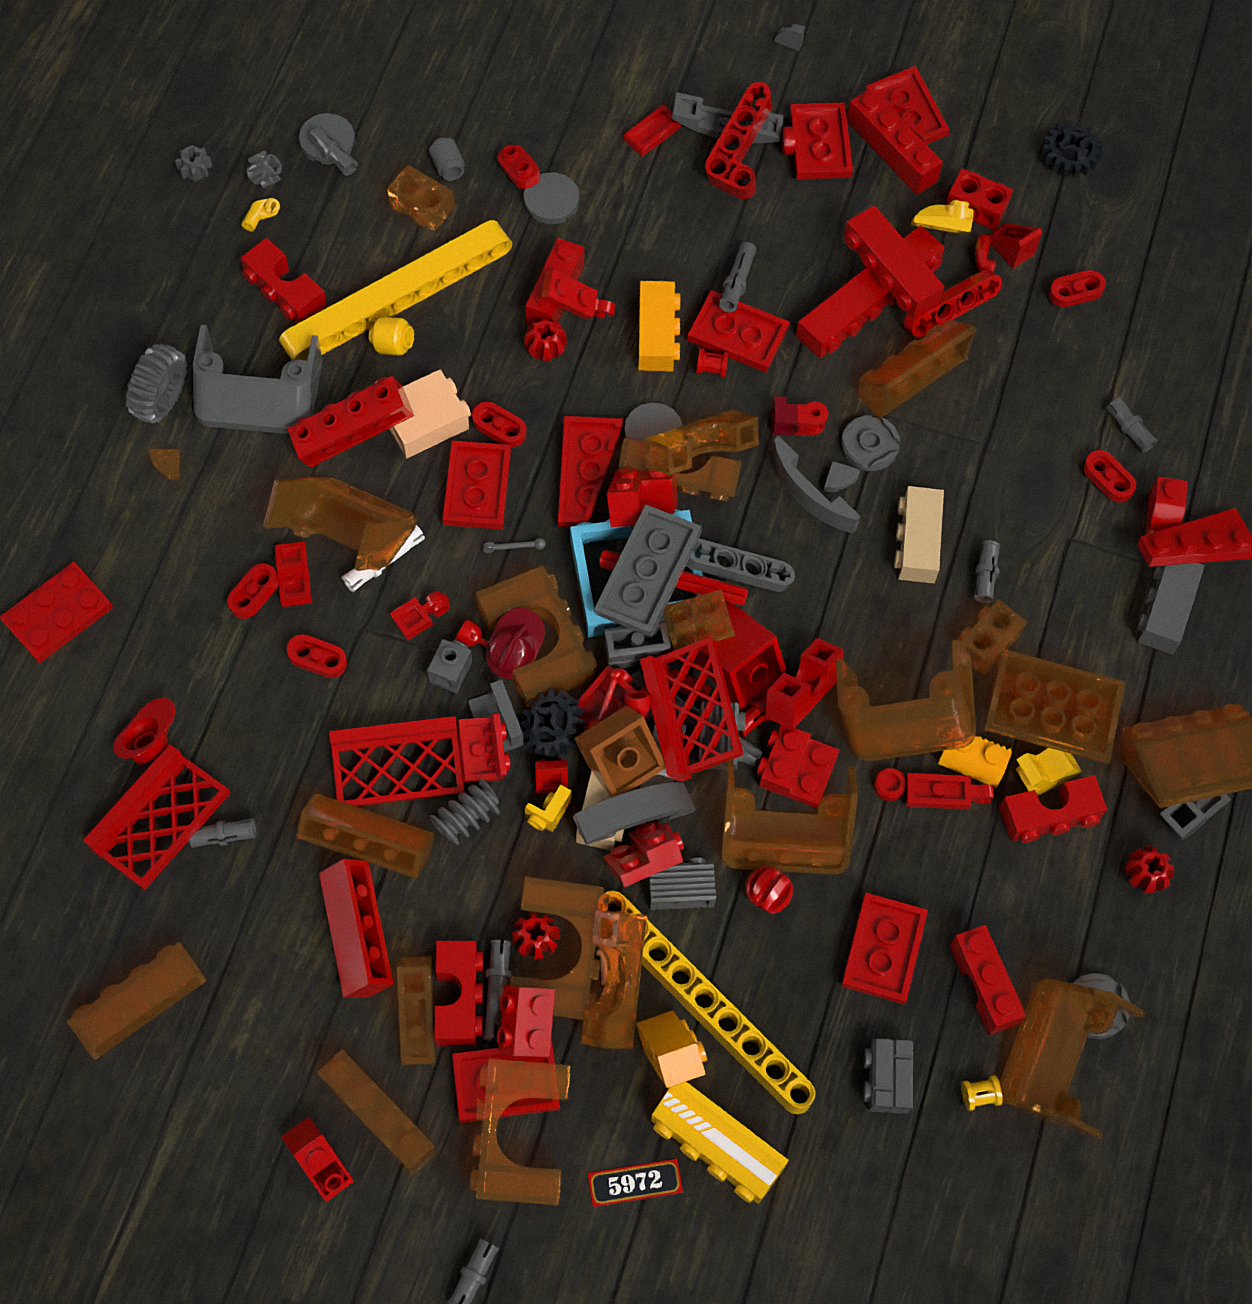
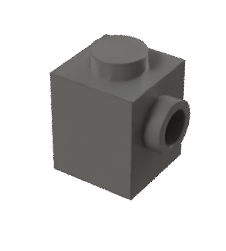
(450, 665)

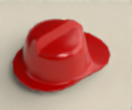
(147, 733)

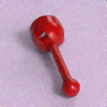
(471, 634)
(615, 676)
(638, 701)

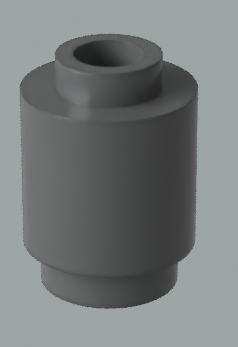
(447, 158)

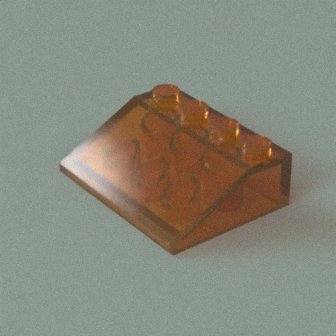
(1054, 706)
(1191, 754)

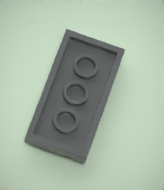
(648, 570)

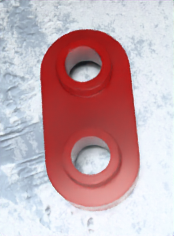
(519, 166)
(1075, 288)
(501, 424)
(1111, 476)
(251, 591)
(319, 655)

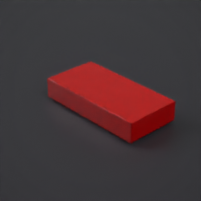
(651, 131)

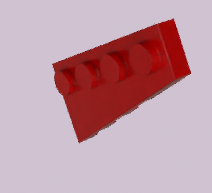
(585, 461)
(1199, 541)

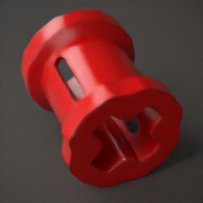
(712, 362)

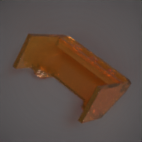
(343, 515)
(912, 726)
(788, 840)
(1051, 1046)

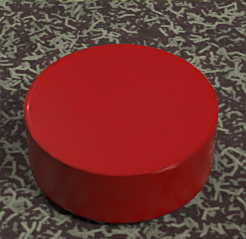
(788, 140)
(890, 784)

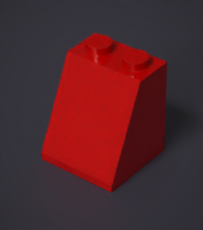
(748, 659)

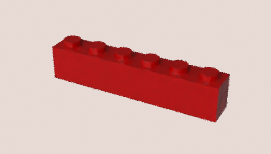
(859, 301)

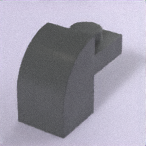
(1190, 816)

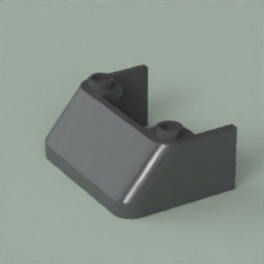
(253, 401)

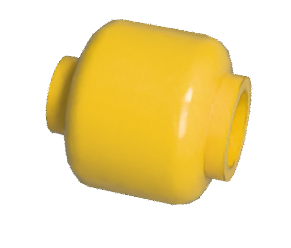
(391, 336)

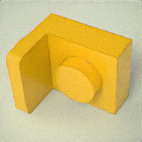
(554, 807)

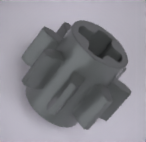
(193, 163)
(264, 169)

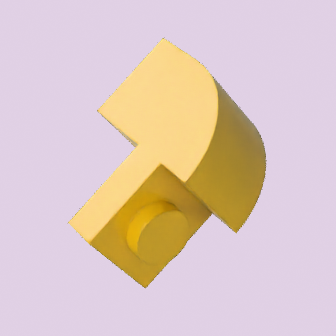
(1047, 769)

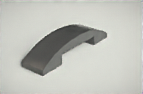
(712, 121)
(836, 514)
(633, 809)

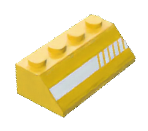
(718, 1141)

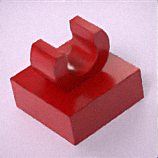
(550, 775)

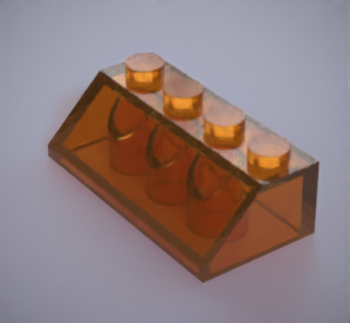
(916, 367)

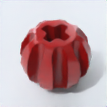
(545, 340)
(1160, 872)
(769, 889)
(527, 929)

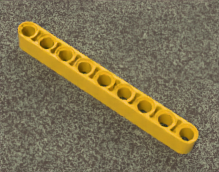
(398, 290)
(720, 1009)

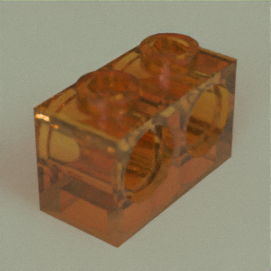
(415, 192)
(698, 619)
(991, 637)

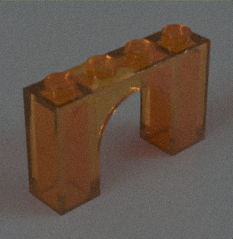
(568, 662)
(578, 905)
(497, 1175)

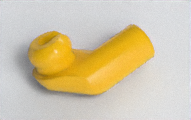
(260, 210)

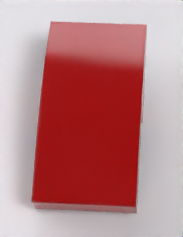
(293, 574)

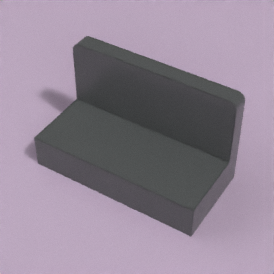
(499, 702)

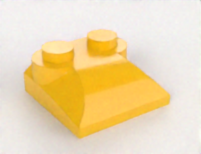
(950, 218)

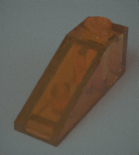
(416, 1010)

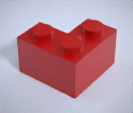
(634, 489)

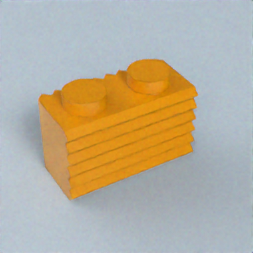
(979, 760)

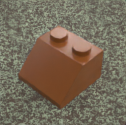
(621, 751)

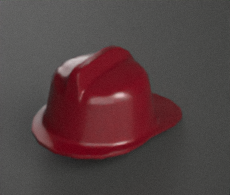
(515, 641)

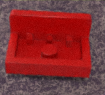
(482, 749)
(526, 1021)

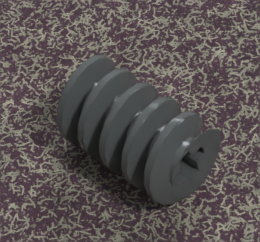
(466, 813)

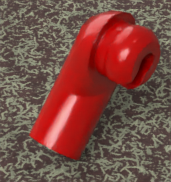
(981, 252)

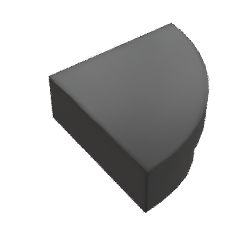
(791, 36)
(840, 477)

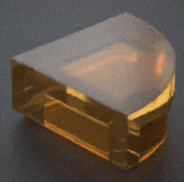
(166, 462)

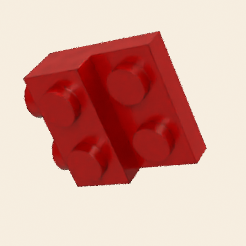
(594, 697)
(797, 766)
(651, 851)

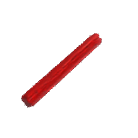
(690, 581)

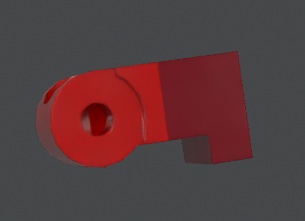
(798, 418)

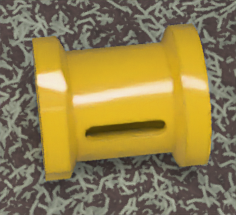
(972, 1100)

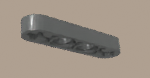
(737, 569)

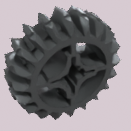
(156, 383)

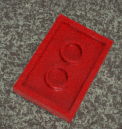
(821, 141)
(746, 333)
(477, 485)
(56, 612)
(884, 948)
(467, 1079)

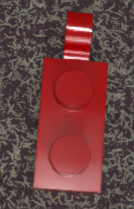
(574, 296)
(945, 791)

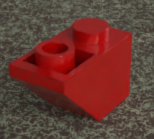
(317, 1159)

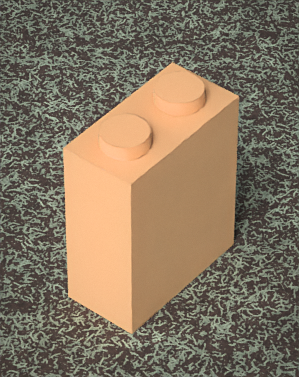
(436, 413)

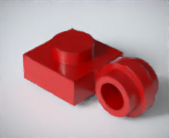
(413, 618)

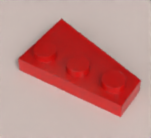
(913, 103)

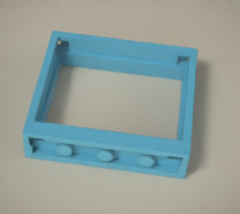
(588, 533)

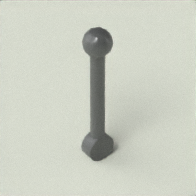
(490, 547)

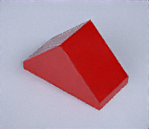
(1015, 242)

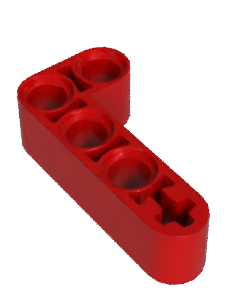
(742, 136)

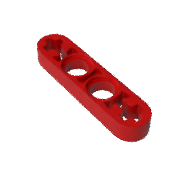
(981, 289)

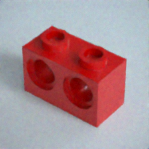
(979, 194)

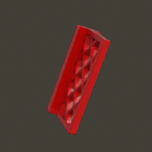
(669, 722)
(394, 735)
(134, 806)

